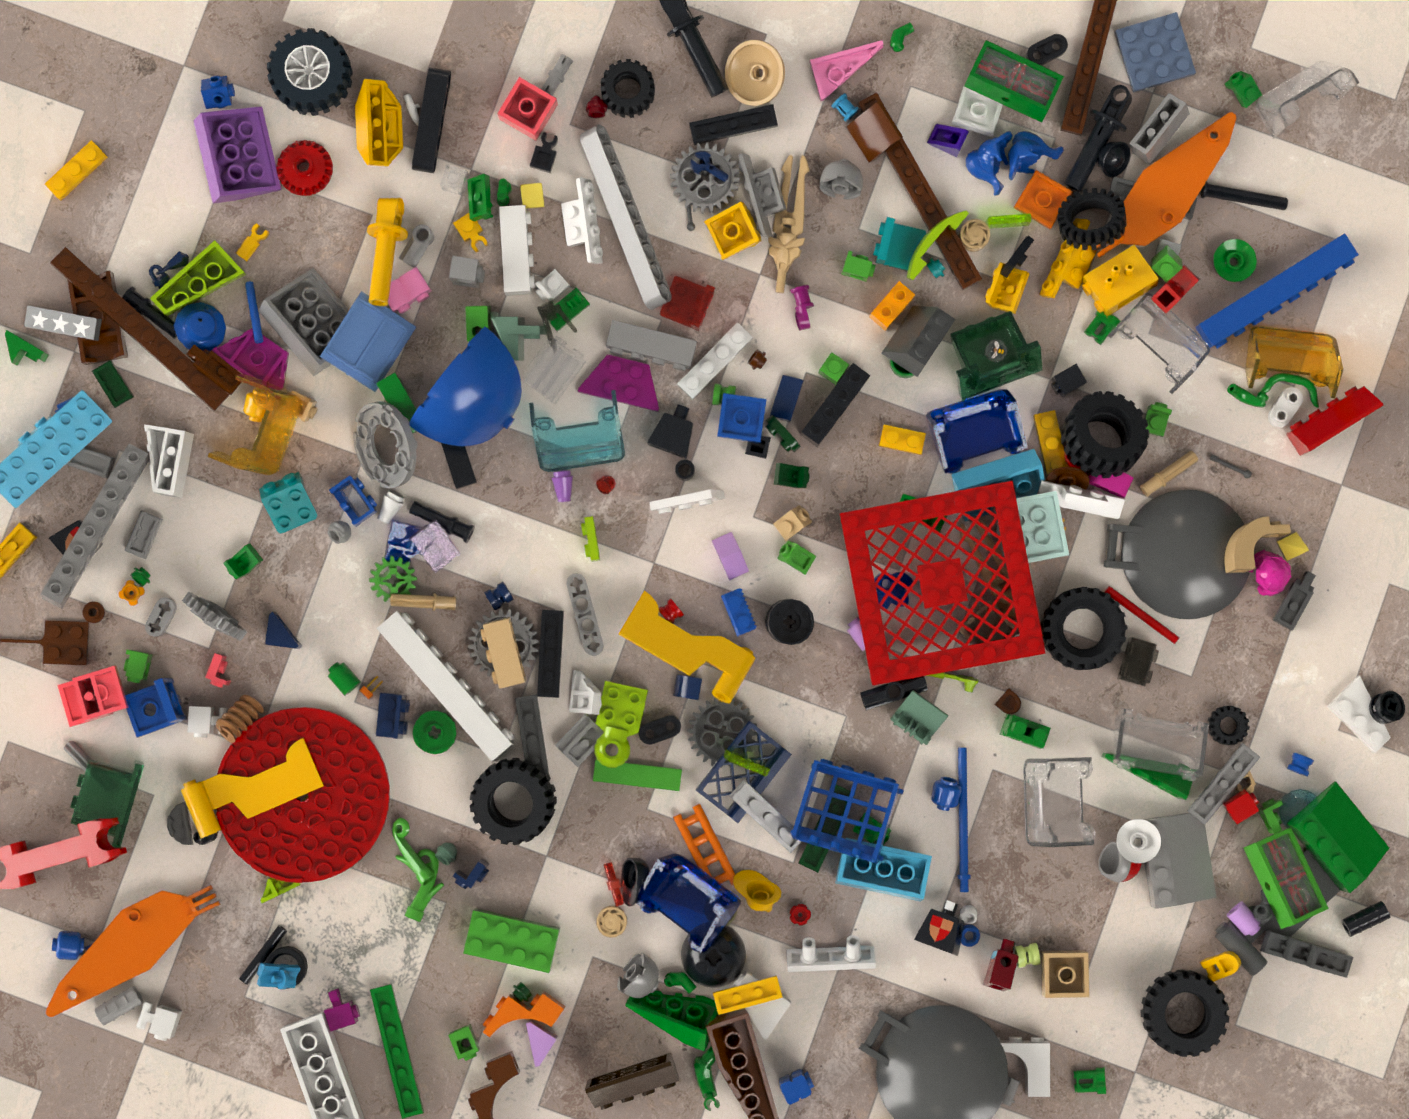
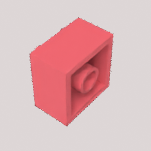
(527, 108)

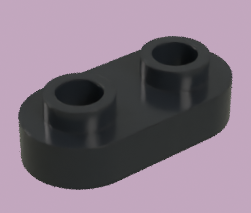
(1045, 49)
(660, 731)

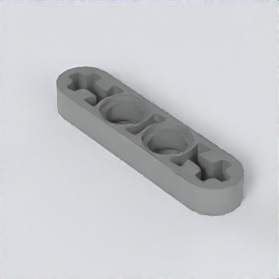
(585, 614)

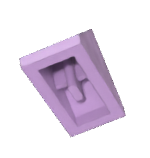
(730, 556)
(540, 1041)

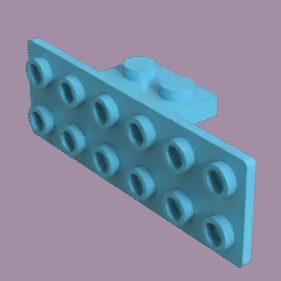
(50, 447)

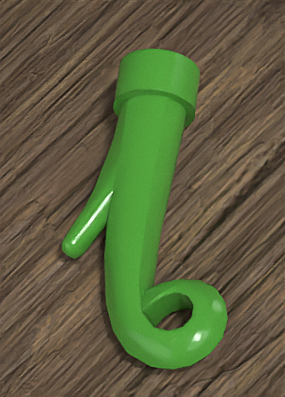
(424, 874)
(425, 893)

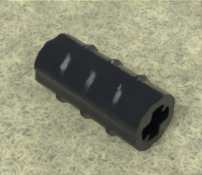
(1365, 918)

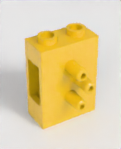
(1119, 281)

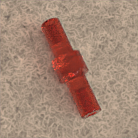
(613, 884)

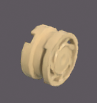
(974, 235)
(611, 921)

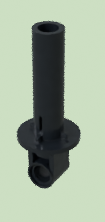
(686, 27)
(1108, 120)

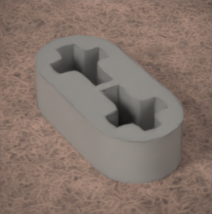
(165, 619)

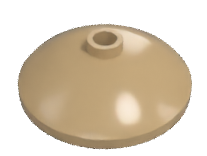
(743, 72)

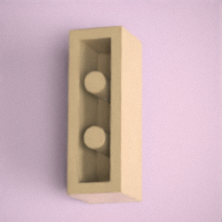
(503, 653)

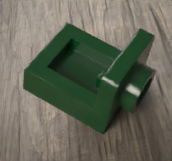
(791, 476)

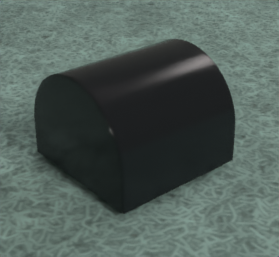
(758, 449)

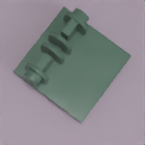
(919, 717)

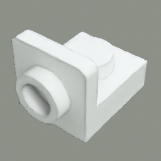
(551, 286)

